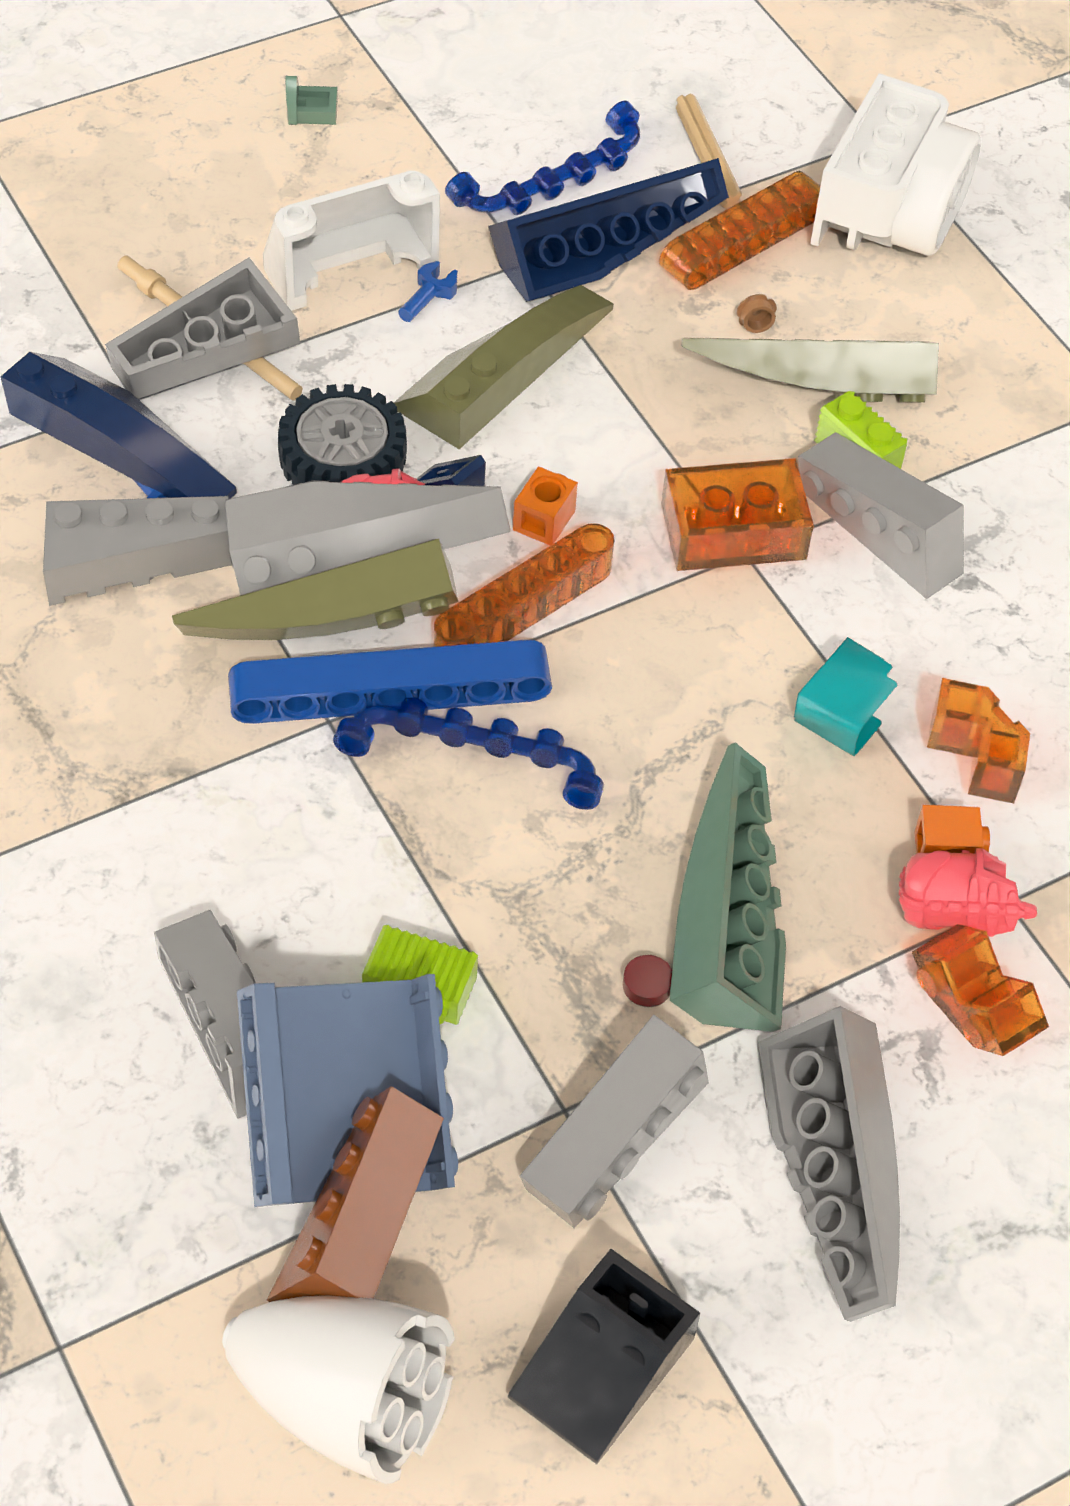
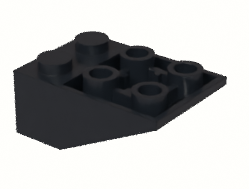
(605, 1355)

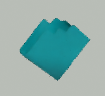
(844, 696)

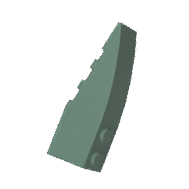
(726, 932)

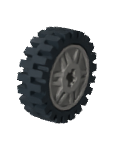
(340, 436)

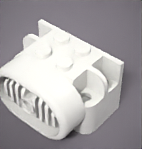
(897, 170)

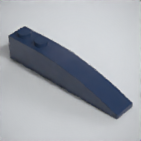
(602, 231)
(108, 426)

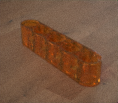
(742, 231)
(529, 590)

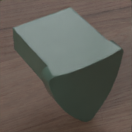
(310, 103)

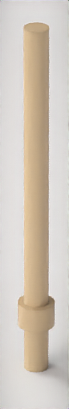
(155, 286)

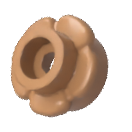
(757, 313)

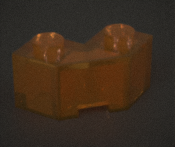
(972, 724)
(969, 988)

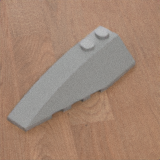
(332, 524)
(839, 1141)

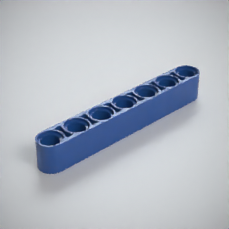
(353, 681)

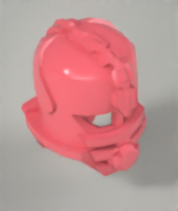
(962, 890)

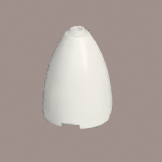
(346, 1375)

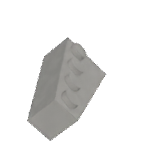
(887, 511)
(205, 977)
(617, 1122)

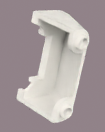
(330, 230)

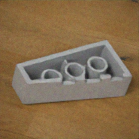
(204, 333)
(130, 541)

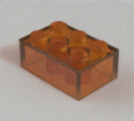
(736, 514)

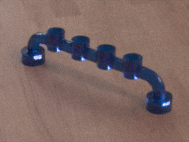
(621, 118)
(582, 787)

